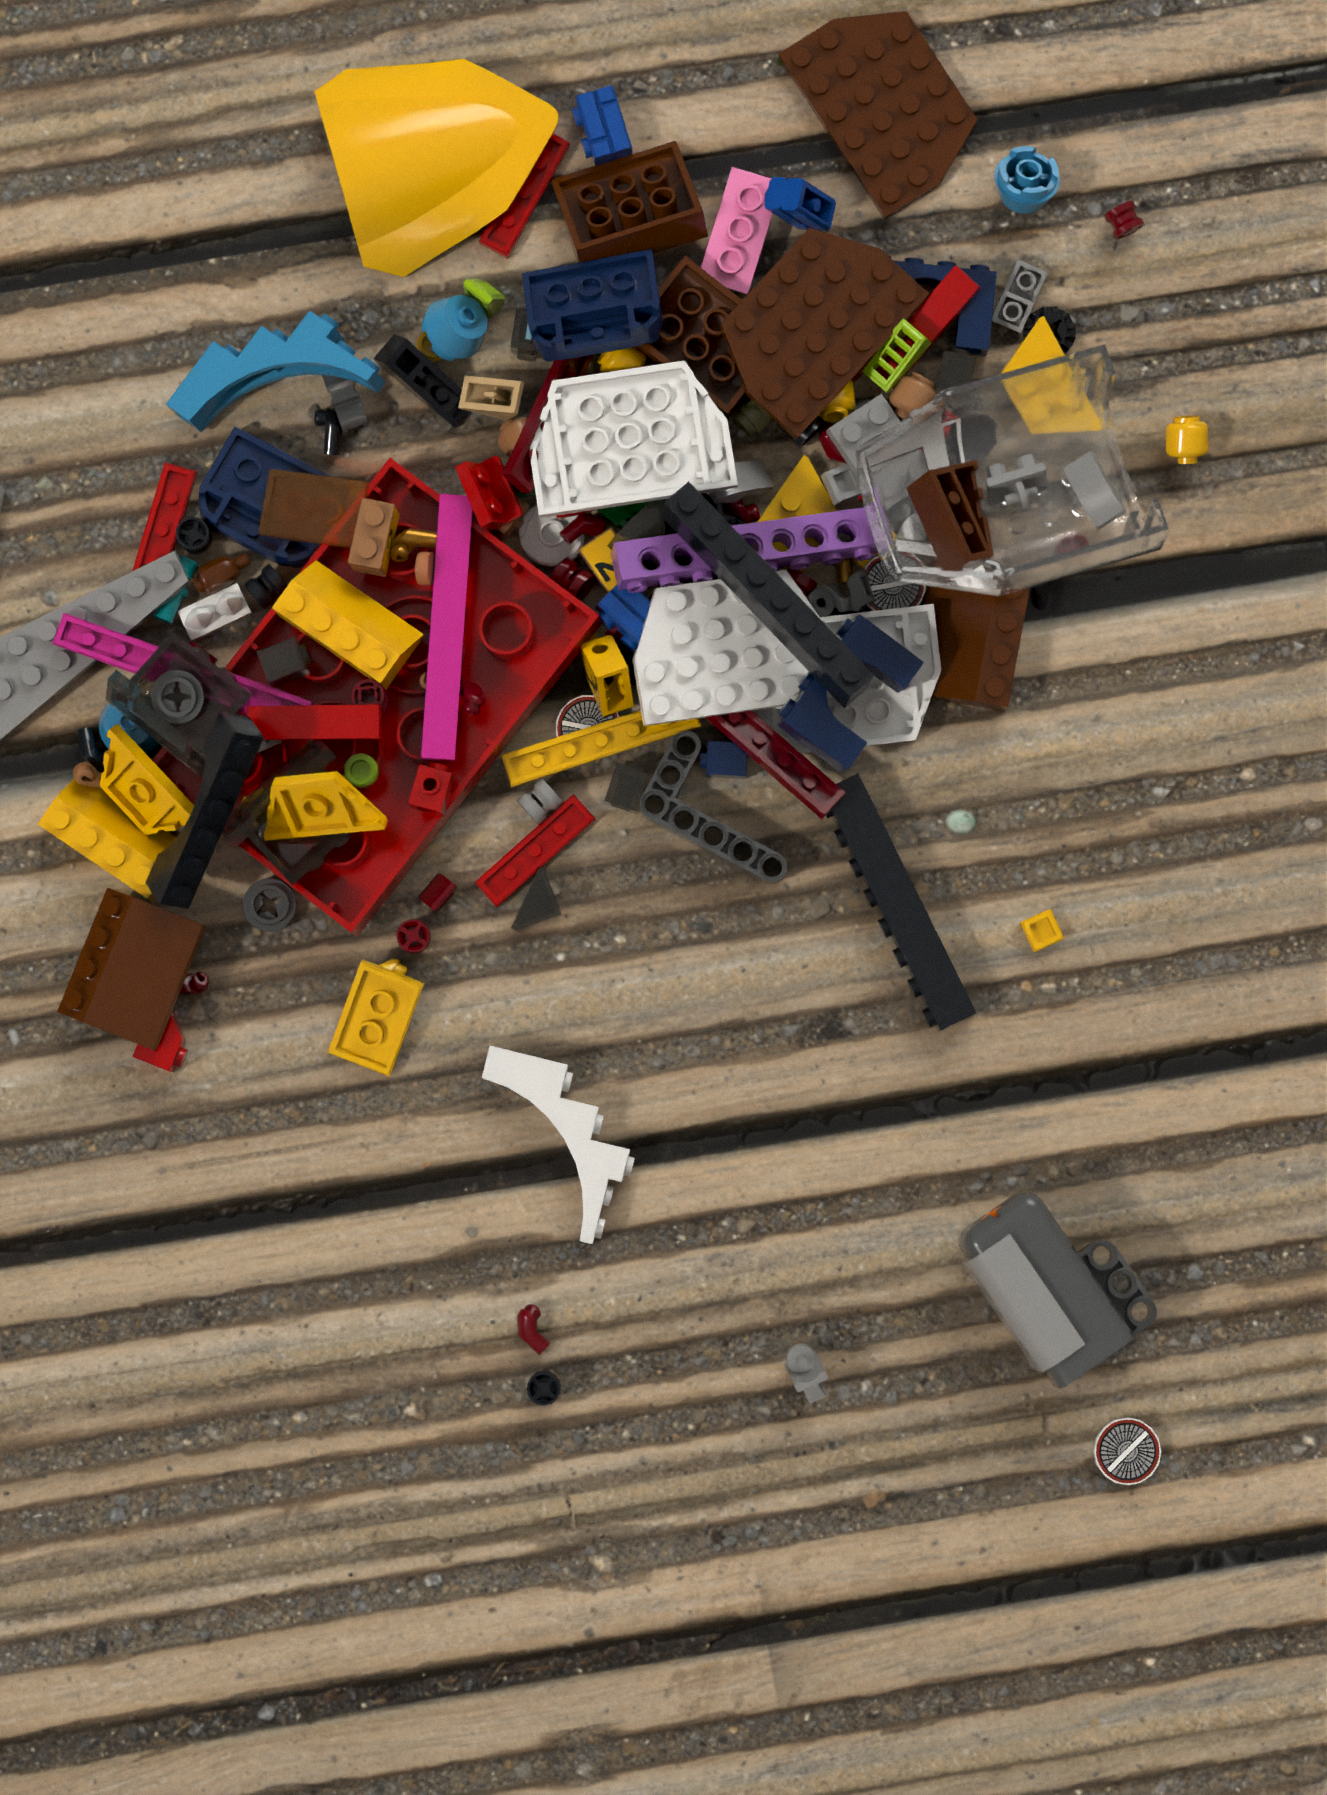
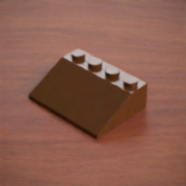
(631, 205)
(692, 315)
(977, 645)
(131, 969)

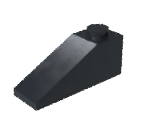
(421, 378)

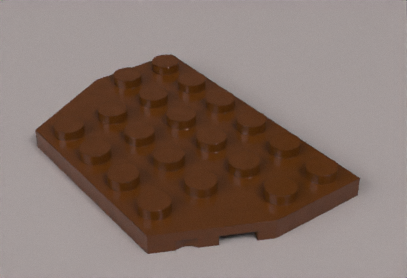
(883, 103)
(816, 324)

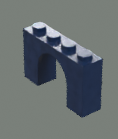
(975, 320)
(809, 716)

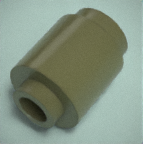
(751, 417)

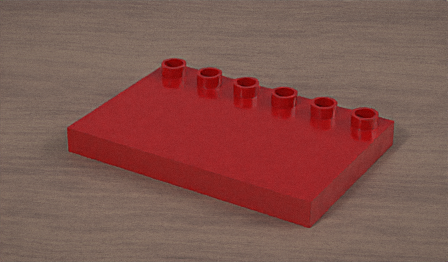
(515, 647)

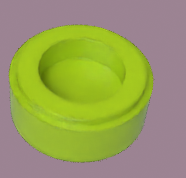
(361, 770)

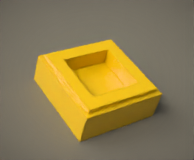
(1042, 930)

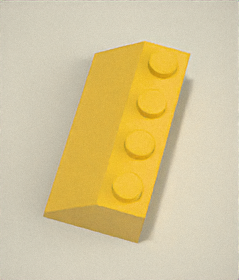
(348, 623)
(105, 834)

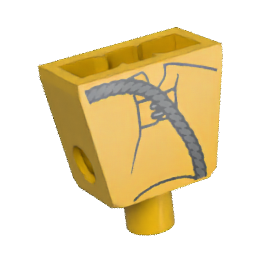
(601, 660)

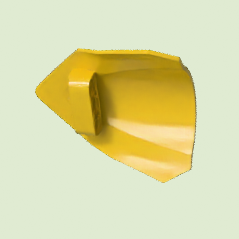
(428, 154)

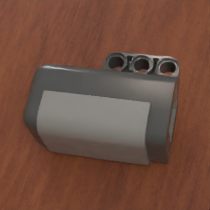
(1048, 1293)

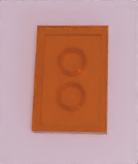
(311, 508)

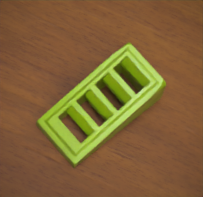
(484, 294)
(913, 353)

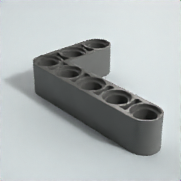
(702, 822)

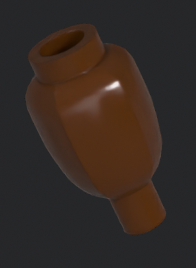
(219, 573)

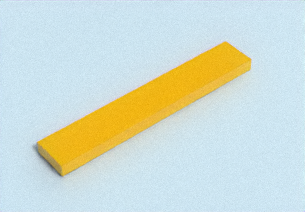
(587, 746)

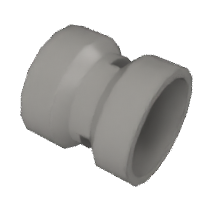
(545, 796)

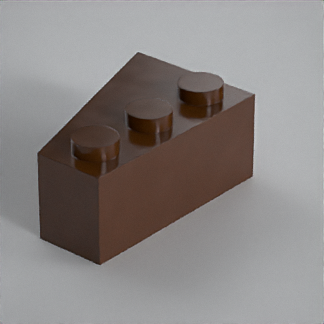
(952, 515)

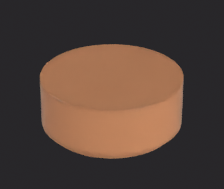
(425, 568)

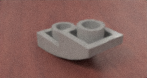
(1019, 296)
(751, 480)
(1094, 490)

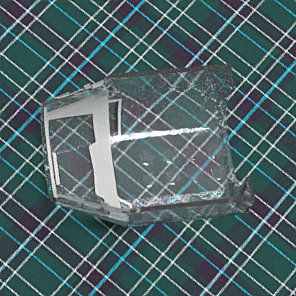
(1039, 410)

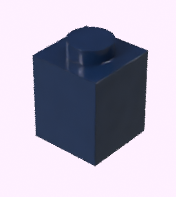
(723, 760)

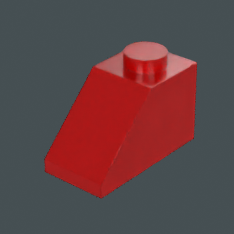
(170, 1049)

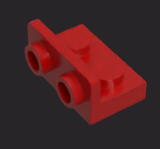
(489, 493)

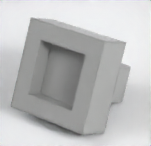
(841, 484)

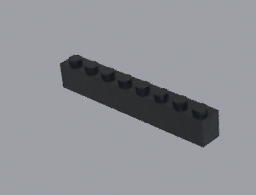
(766, 595)
(899, 906)

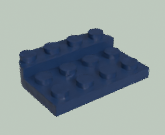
(593, 306)
(235, 495)

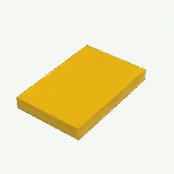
(376, 1017)

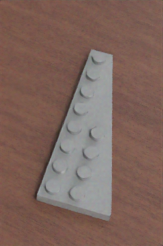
(38, 670)

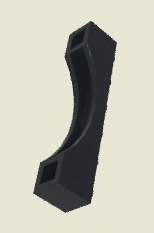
(229, 758)

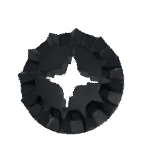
(1066, 329)

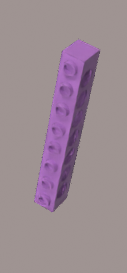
(759, 535)

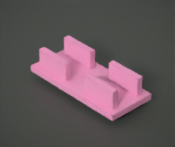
(738, 231)

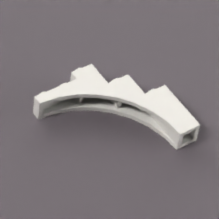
(596, 1162)

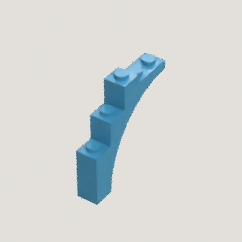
(269, 356)

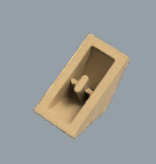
(491, 396)

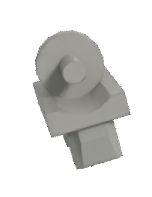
(1017, 484)
(806, 1372)

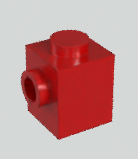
(432, 789)

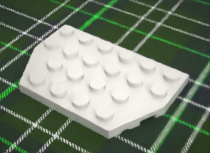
(629, 440)
(710, 656)
(880, 712)

